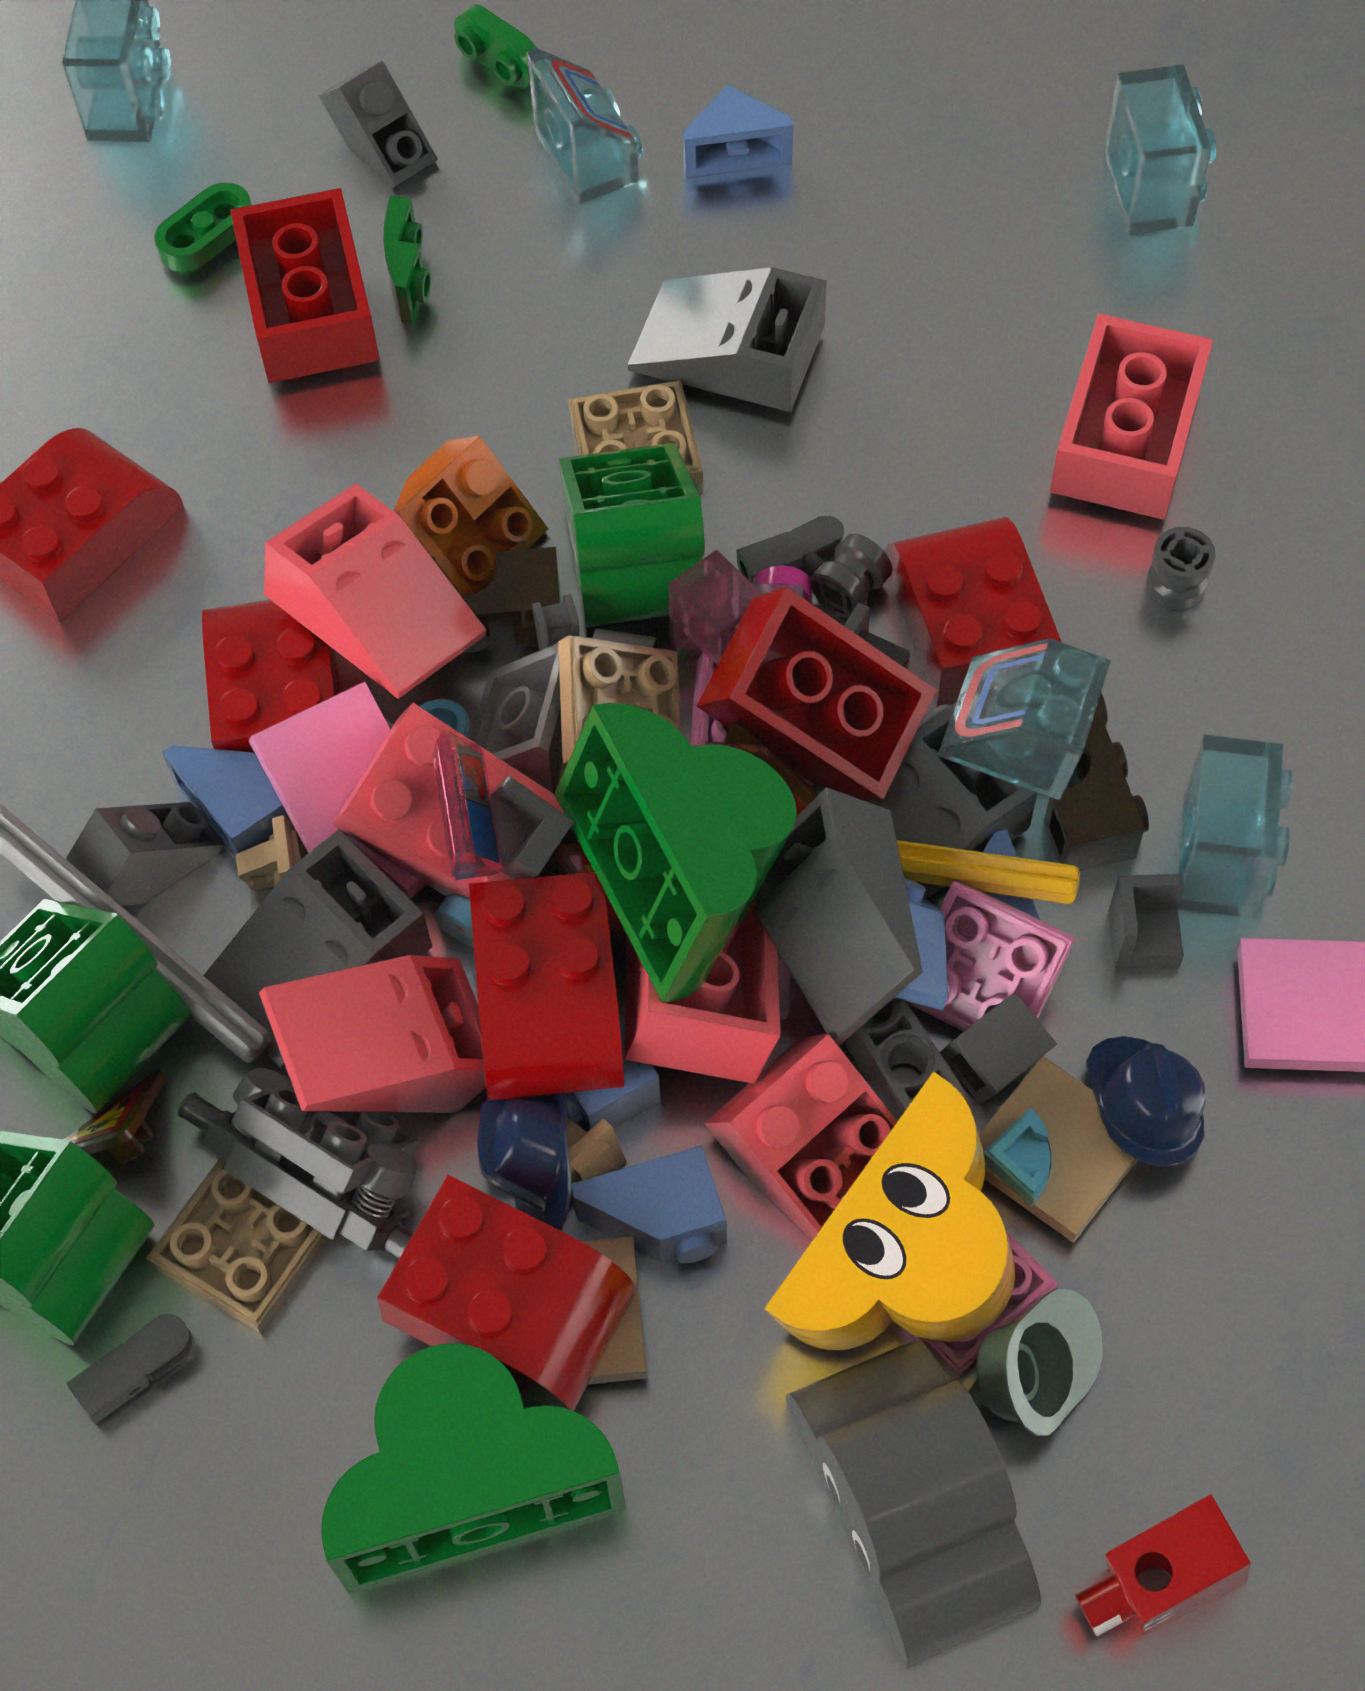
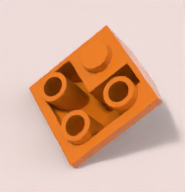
(466, 511)

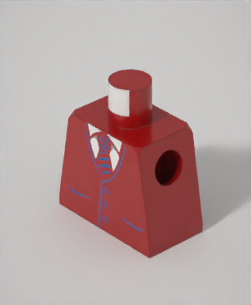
(1191, 1548)

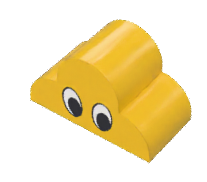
(906, 1240)

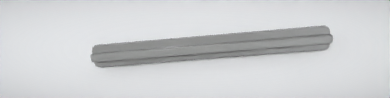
(70, 886)

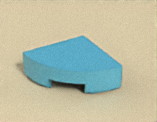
(1022, 1157)

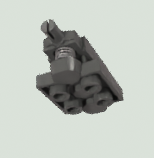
(318, 1165)

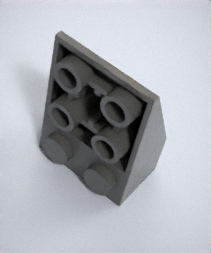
(735, 333)
(949, 802)
(842, 911)
(319, 919)

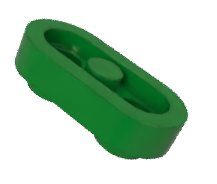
(495, 44)
(198, 229)

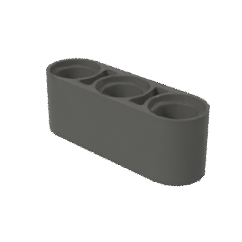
(896, 1042)

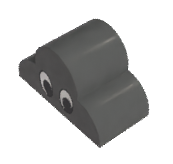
(919, 1498)

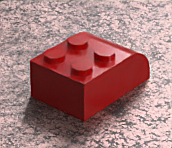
(304, 285)
(76, 519)
(967, 597)
(261, 670)
(818, 695)
(545, 986)
(509, 1288)

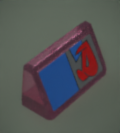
(466, 807)

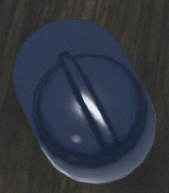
(1148, 1099)
(527, 1154)

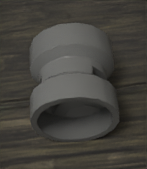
(1180, 568)
(856, 569)

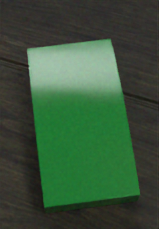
(402, 249)

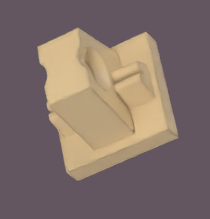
(269, 861)
(593, 1151)

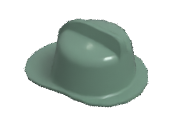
(1040, 1363)

